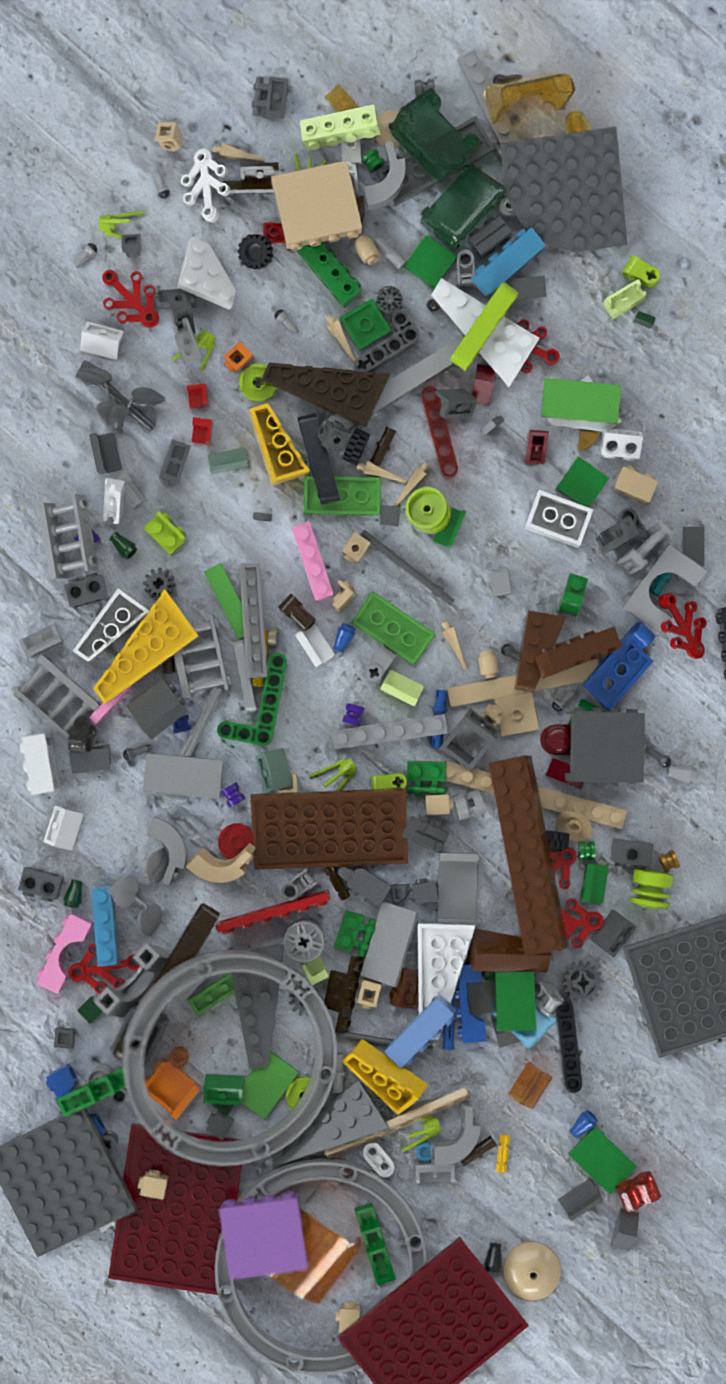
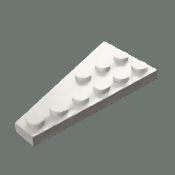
(441, 959)

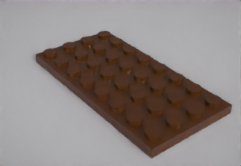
(329, 828)

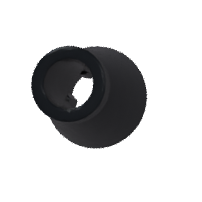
(493, 1260)

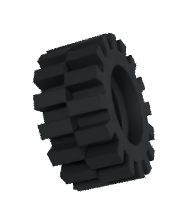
(244, 251)
(356, 446)
(558, 839)

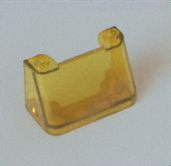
(553, 88)

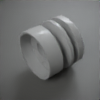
(307, 929)

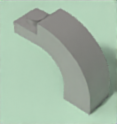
(387, 190)
(174, 841)
(461, 1144)

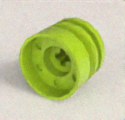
(651, 888)

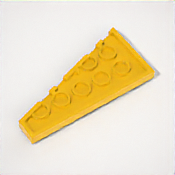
(153, 642)

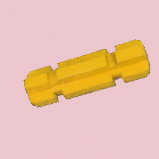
(503, 1150)

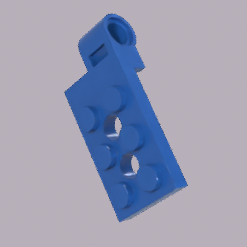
(634, 662)

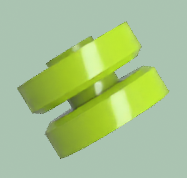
(418, 510)

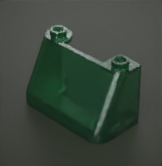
(432, 137)
(462, 206)

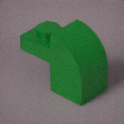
(573, 595)

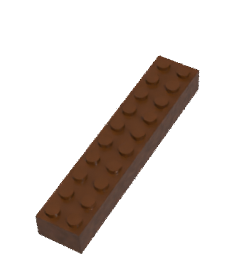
(528, 855)

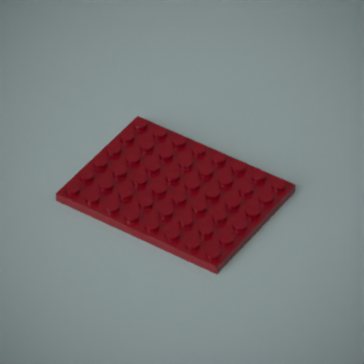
(174, 1237)
(435, 1323)

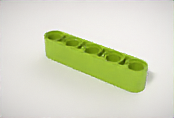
(484, 326)

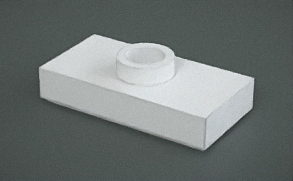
(351, 152)

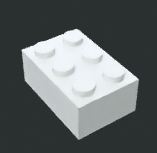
(558, 518)
(40, 763)

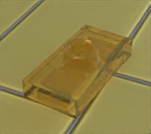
(340, 99)

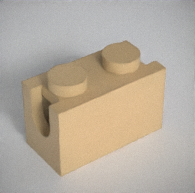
(635, 485)

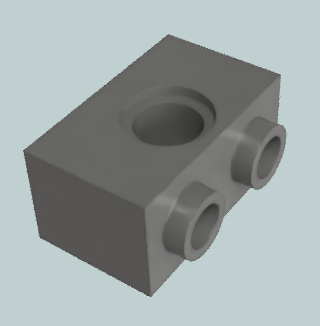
(643, 853)

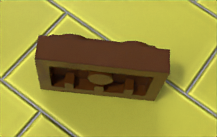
(407, 992)

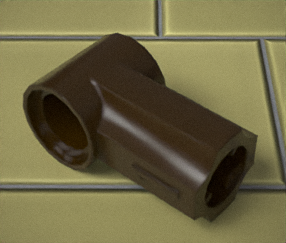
(293, 609)

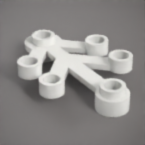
(204, 183)

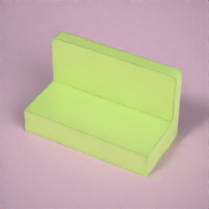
(402, 688)

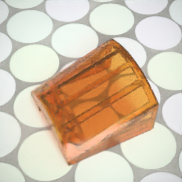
(327, 1260)

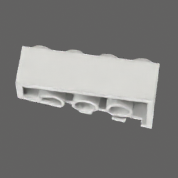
(112, 622)

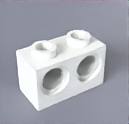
(622, 438)

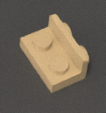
(341, 600)

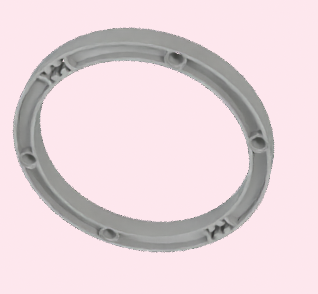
(284, 1131)
(304, 1170)

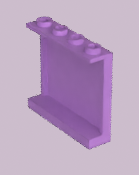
(263, 1235)

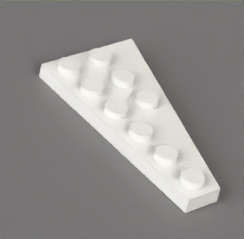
(507, 345)

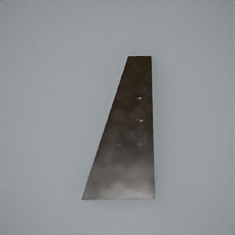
(336, 390)

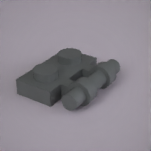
(276, 97)

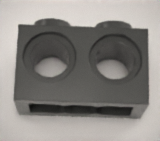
(87, 595)
(41, 878)

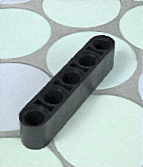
(318, 459)
(570, 1053)

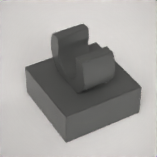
(131, 243)

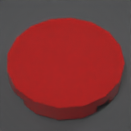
(234, 839)

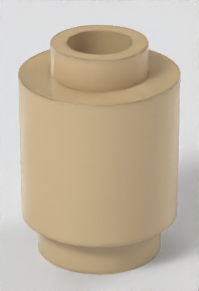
(366, 250)
(488, 664)

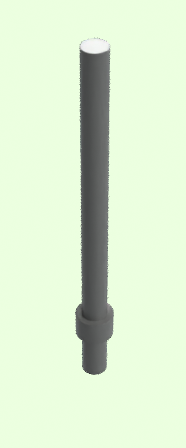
(436, 590)
(372, 1039)

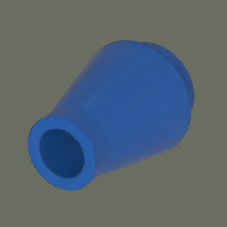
(344, 635)
(584, 1123)

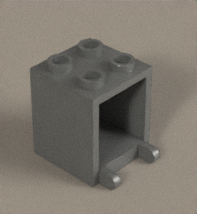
(152, 1040)

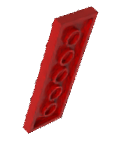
(265, 914)

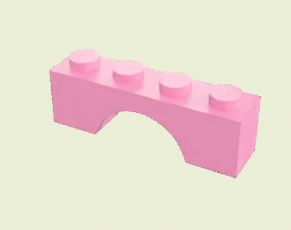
(312, 561)
(54, 974)

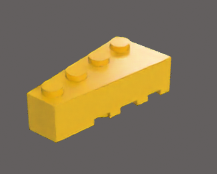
(277, 450)
(384, 1077)

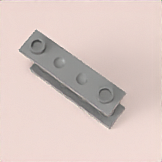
(52, 538)
(634, 560)
(184, 670)
(60, 678)

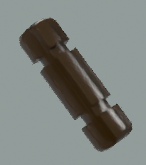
(337, 883)

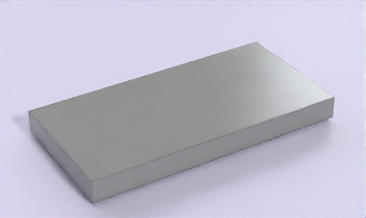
(183, 776)
(389, 944)

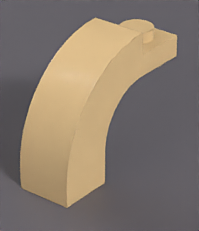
(218, 870)

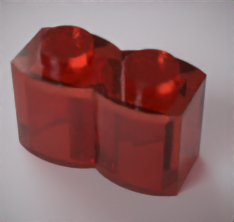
(638, 1191)

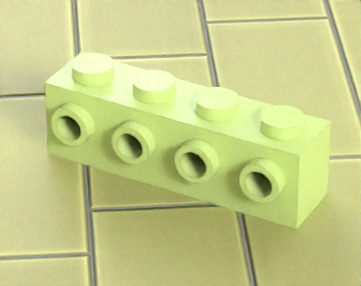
(340, 127)

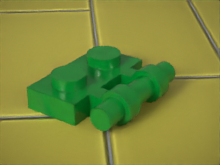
(426, 771)
(349, 930)

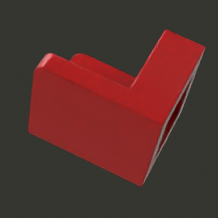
(198, 396)
(202, 431)

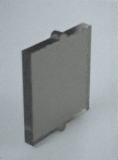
(481, 997)

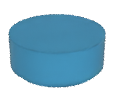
(423, 1151)

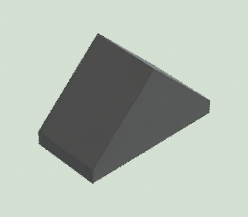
(625, 1229)

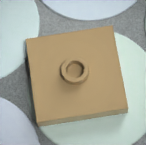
(518, 714)

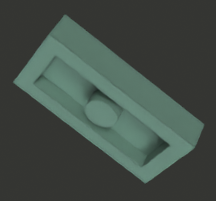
(228, 460)
(274, 770)

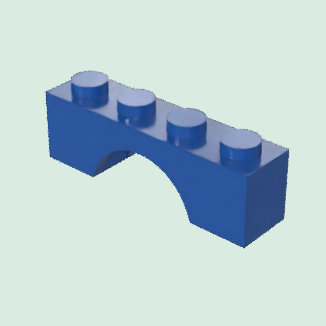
(472, 1027)
(62, 1082)

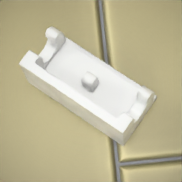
(113, 499)

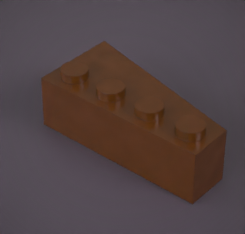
(539, 633)
(577, 651)
(504, 954)

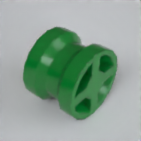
(373, 160)
(586, 850)

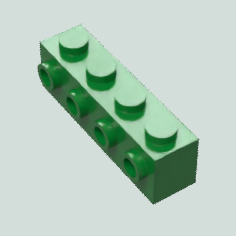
(331, 273)

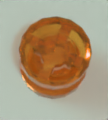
(179, 1052)

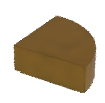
(586, 439)

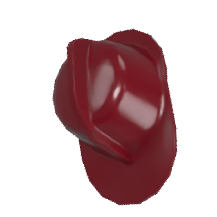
(556, 739)

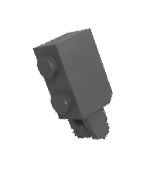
(365, 884)

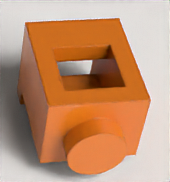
(241, 351)

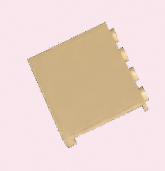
(317, 205)

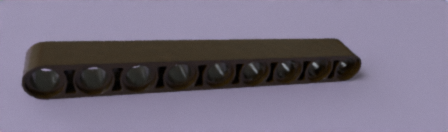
(185, 950)

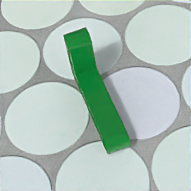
(264, 708)

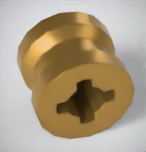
(669, 861)

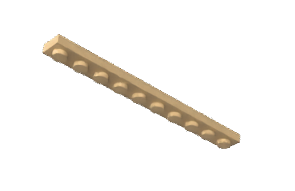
(549, 798)

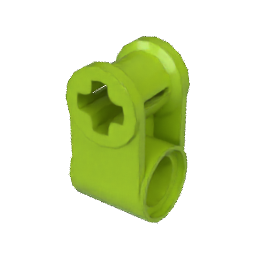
(639, 269)
(386, 781)

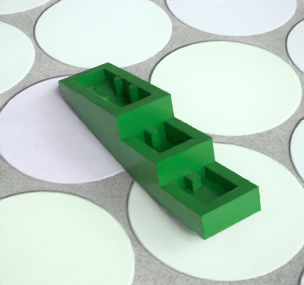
(91, 1092)
(375, 1243)

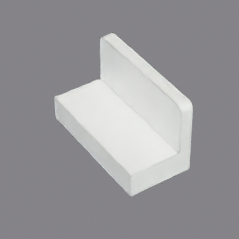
(101, 340)
(315, 645)
(63, 828)

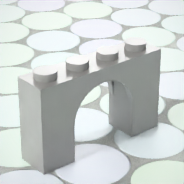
(669, 560)
(120, 1000)

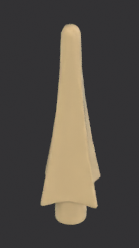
(229, 152)
(336, 330)
(373, 470)
(417, 476)
(450, 635)

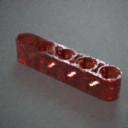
(439, 442)

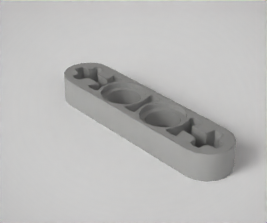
(245, 682)

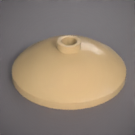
(530, 1258)

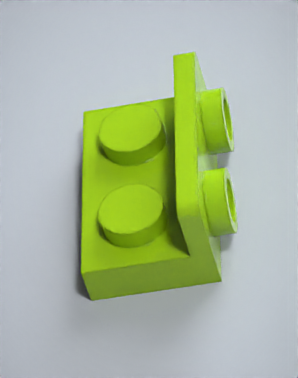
(165, 533)

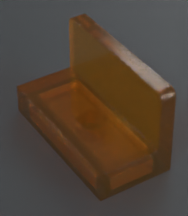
(530, 1085)

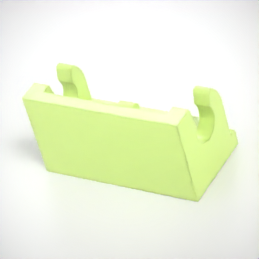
(624, 299)

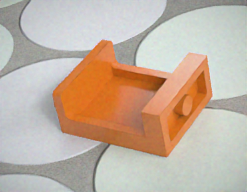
(171, 1087)

